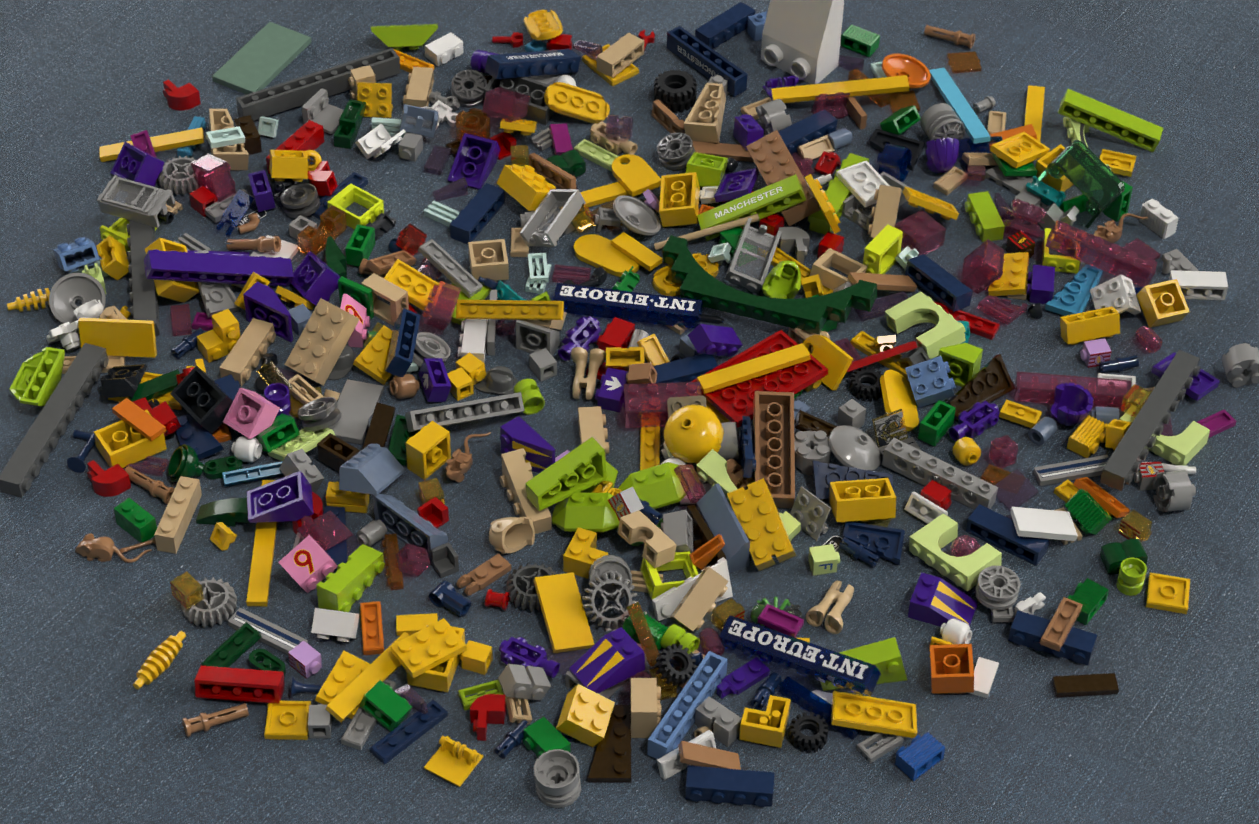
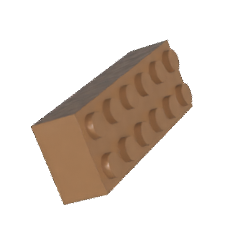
(777, 164)
(775, 444)

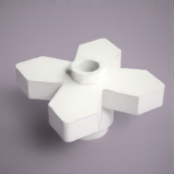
(66, 333)

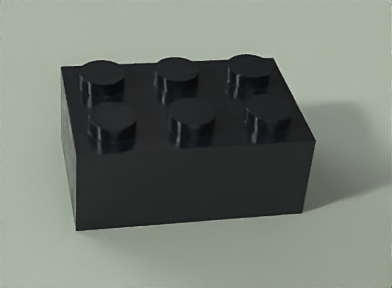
(203, 399)

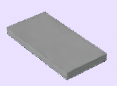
(356, 406)

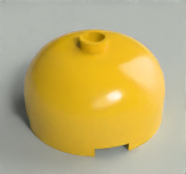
(693, 433)

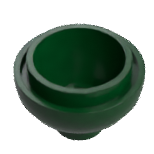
(184, 463)

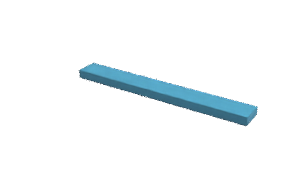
(957, 101)

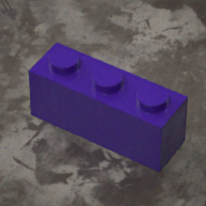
(715, 340)

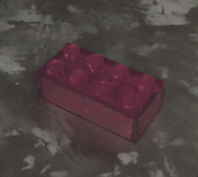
(647, 403)

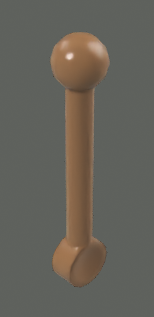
(125, 549)

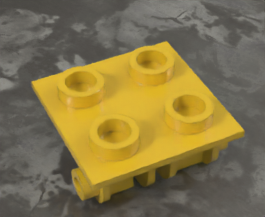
(377, 98)
(453, 761)

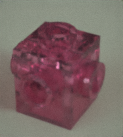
(1003, 451)
(412, 559)

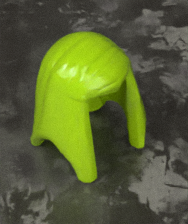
(783, 281)

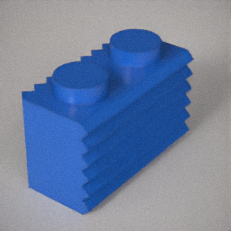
(919, 755)

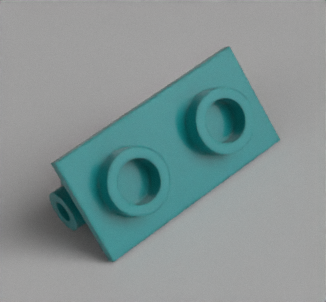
(505, 292)

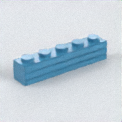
(197, 122)
(252, 473)

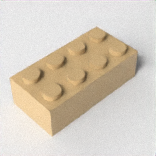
(322, 341)

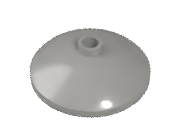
(636, 216)
(71, 289)
(854, 448)

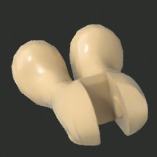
(580, 357)
(833, 620)

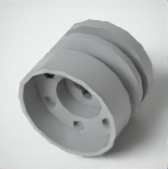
(942, 122)
(557, 778)

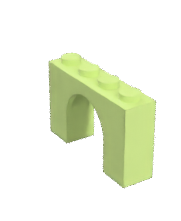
(923, 309)
(1178, 448)
(961, 570)

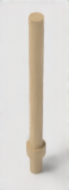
(712, 230)

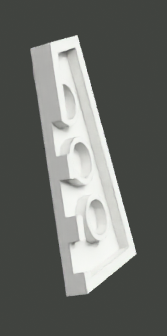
(667, 602)

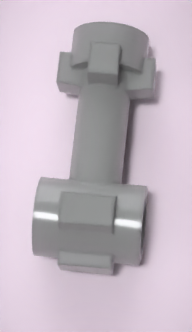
(451, 101)

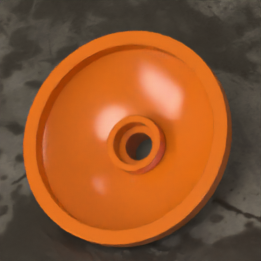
(903, 64)

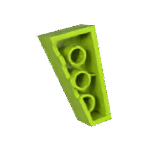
(568, 475)
(350, 580)
(884, 655)

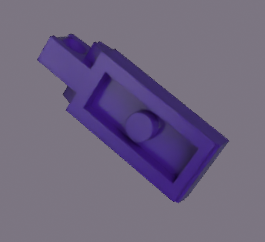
(743, 678)

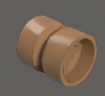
(736, 475)

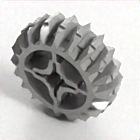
(178, 176)
(622, 586)
(221, 605)

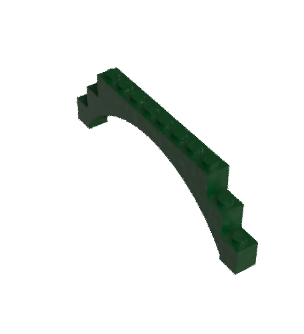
(802, 313)

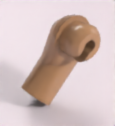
(251, 225)

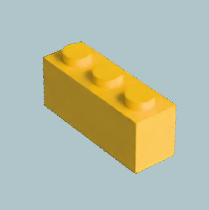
(1090, 325)

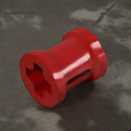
(497, 599)

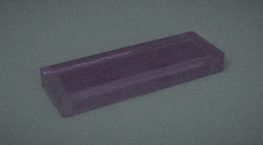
(881, 305)

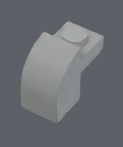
(1054, 213)
(794, 240)

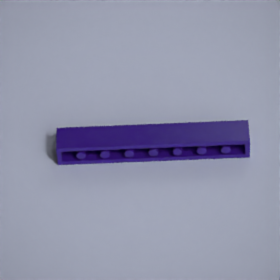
(216, 267)

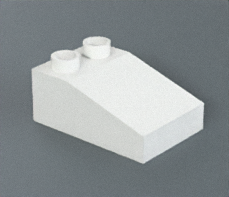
(803, 37)

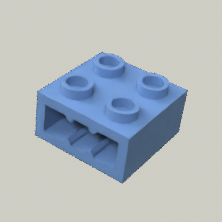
(76, 254)
(930, 381)

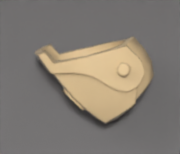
(511, 534)

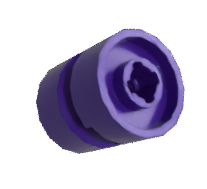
(479, 60)
(279, 395)

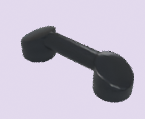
(599, 277)
(260, 383)

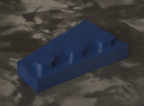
(197, 437)
(877, 539)

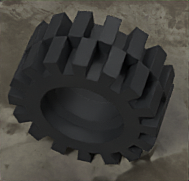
(863, 391)
(668, 671)
(808, 742)

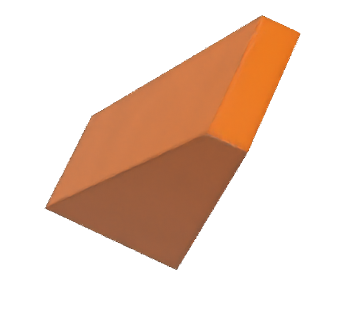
(707, 552)

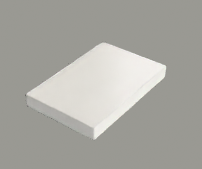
(862, 181)
(1043, 524)

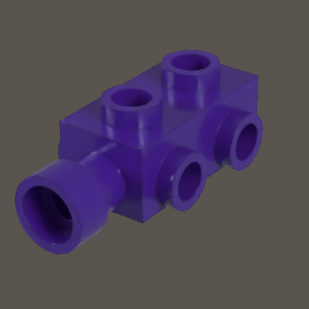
(580, 336)
(975, 421)
(521, 653)

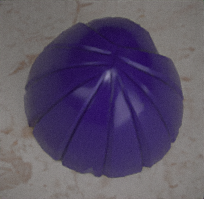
(942, 154)
(1071, 404)

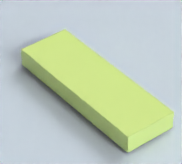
(596, 154)

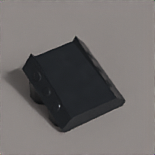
(122, 381)

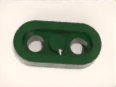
(214, 468)
(268, 663)

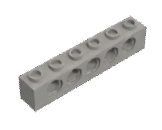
(465, 411)
(925, 467)

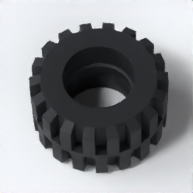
(675, 90)

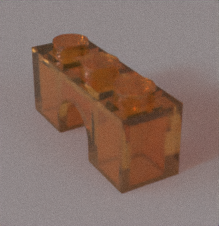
(331, 224)

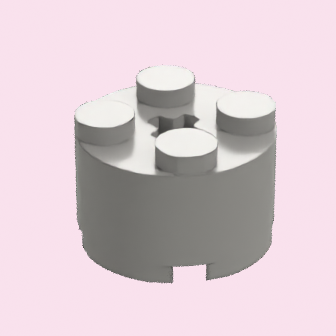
(773, 116)
(1241, 365)
(729, 445)
(810, 447)
(1173, 491)

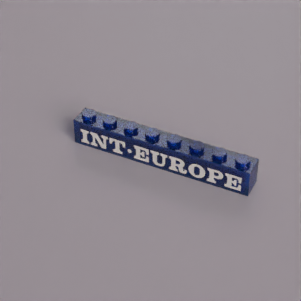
(629, 305)
(800, 655)

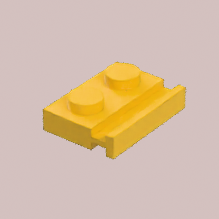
(1119, 162)

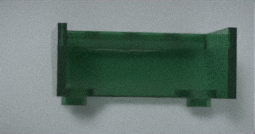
(1089, 176)

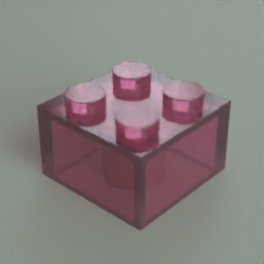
(505, 104)
(214, 175)
(921, 232)
(983, 266)
(441, 305)

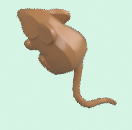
(1110, 231)
(461, 461)
(102, 549)

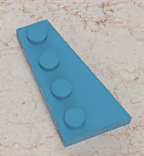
(1076, 294)

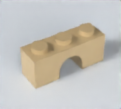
(638, 528)

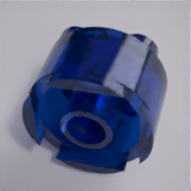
(895, 161)

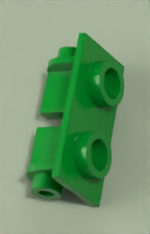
(1078, 201)
(628, 279)

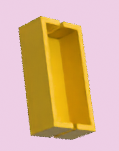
(761, 524)

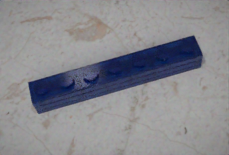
(812, 703)

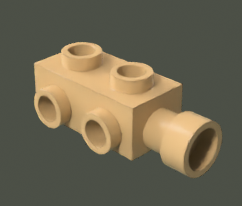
(614, 145)

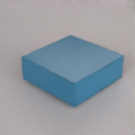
(536, 45)

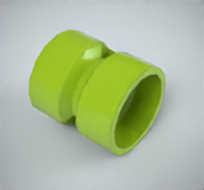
(531, 396)
(1131, 576)
(678, 635)

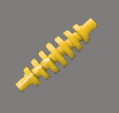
(34, 300)
(159, 660)

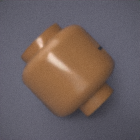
(404, 387)

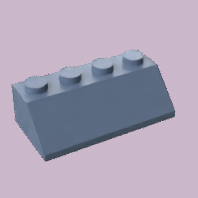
(370, 470)
(723, 521)
(407, 523)

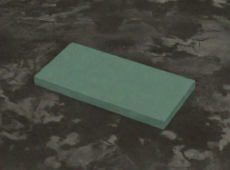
(261, 59)

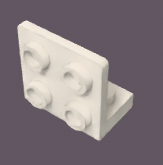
(377, 141)
(1117, 293)

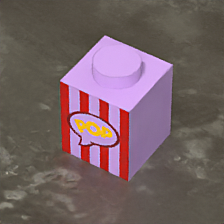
(1095, 352)
(305, 659)

